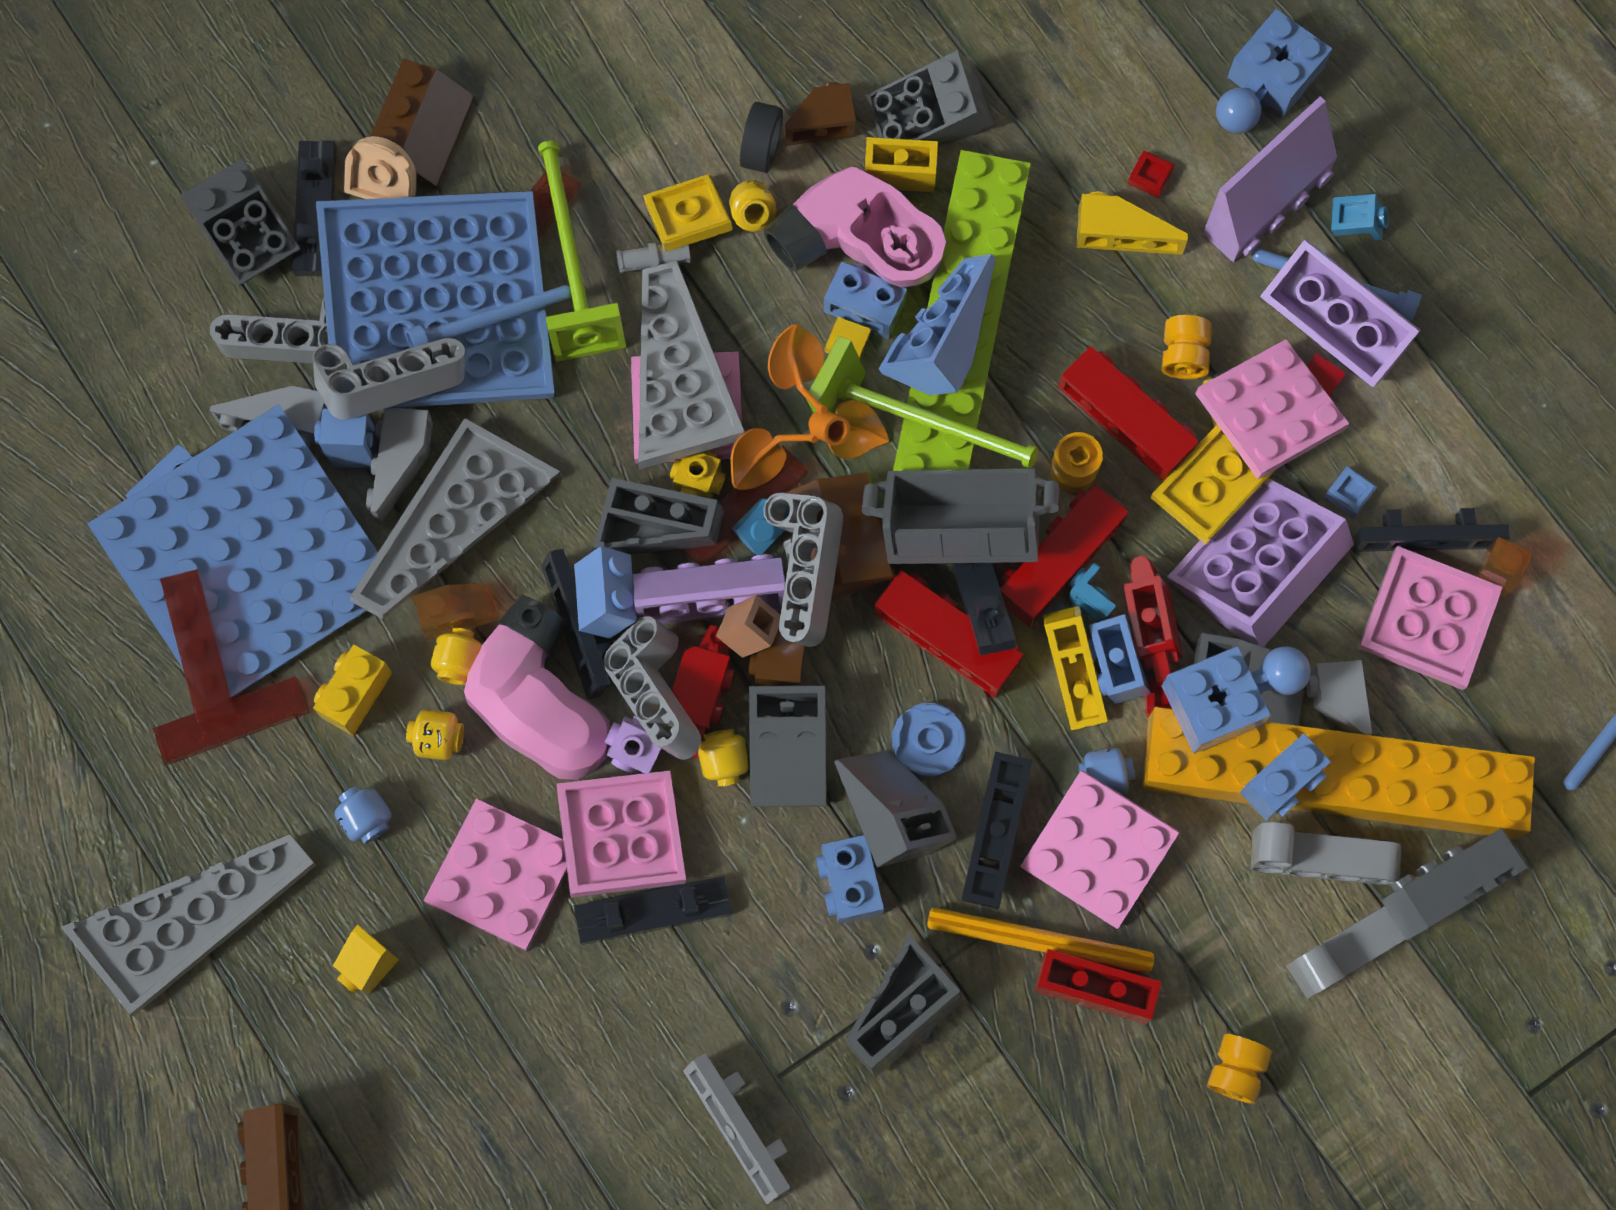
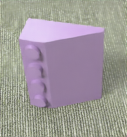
(1273, 183)
(1263, 562)

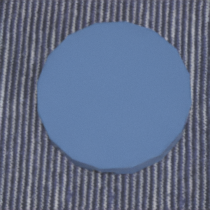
(929, 740)

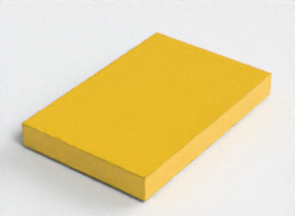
(1208, 486)

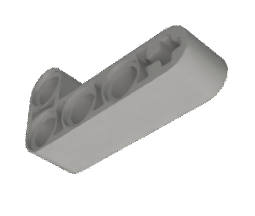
(280, 346)
(387, 380)
(803, 570)
(634, 670)
(1286, 852)
(1345, 952)

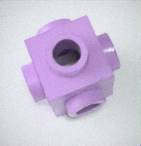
(630, 757)

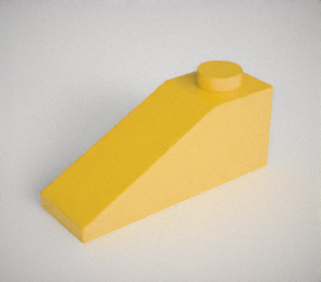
(1119, 225)
(1075, 668)

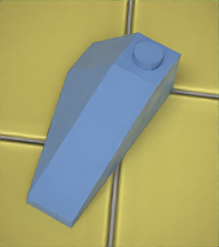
(945, 338)

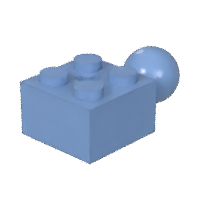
(1271, 69)
(1228, 677)

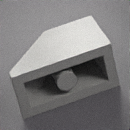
(1341, 695)

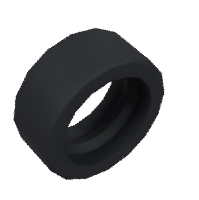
(761, 137)

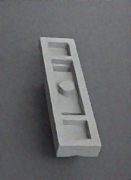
(735, 1127)

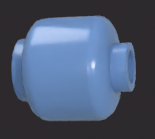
(1110, 768)
(363, 814)

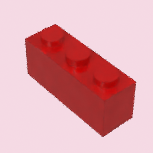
(1097, 986)

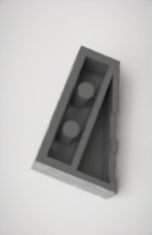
(656, 519)
(1452, 884)
(903, 1009)

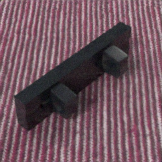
(314, 160)
(1462, 536)
(985, 607)
(583, 646)
(996, 830)
(652, 910)

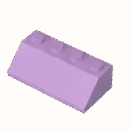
(1340, 313)
(707, 590)

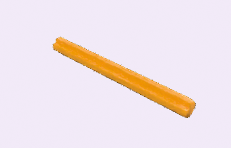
(1040, 940)

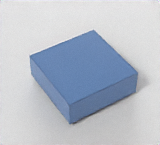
(1350, 491)

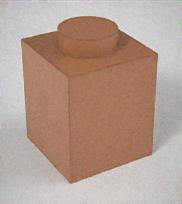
(749, 626)

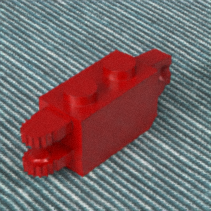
(1152, 619)
(702, 679)

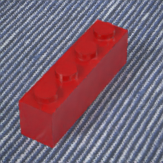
(1127, 412)
(1062, 554)
(943, 632)

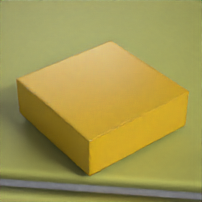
(856, 333)

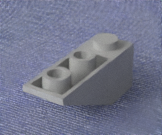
(299, 404)
(402, 452)

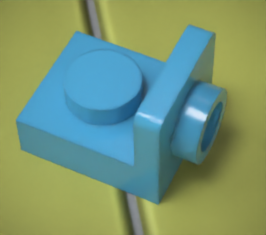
(1359, 216)
(756, 531)
(1092, 601)

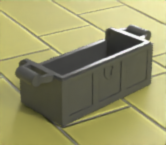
(961, 514)

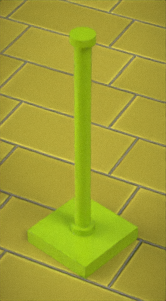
(586, 329)
(841, 380)

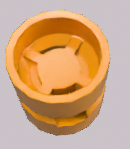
(1187, 344)
(1073, 469)
(1238, 1072)

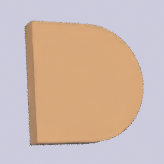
(379, 170)

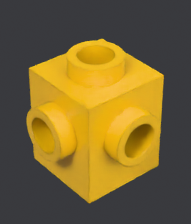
(703, 485)

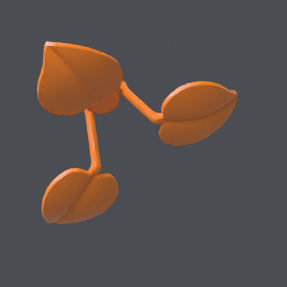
(849, 431)

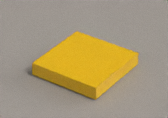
(687, 212)

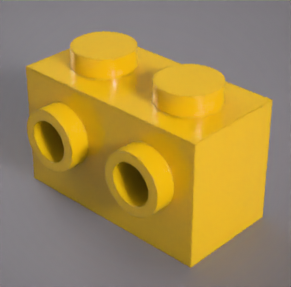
(902, 163)
(352, 689)

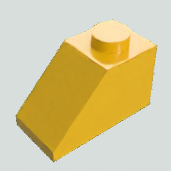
(363, 962)

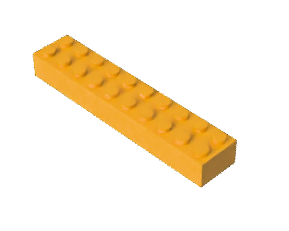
(1364, 780)

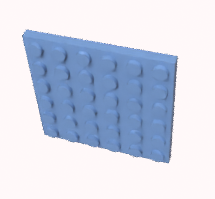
(430, 265)
(262, 532)

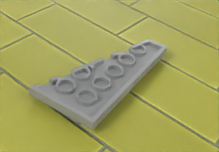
(681, 385)
(460, 502)
(169, 930)

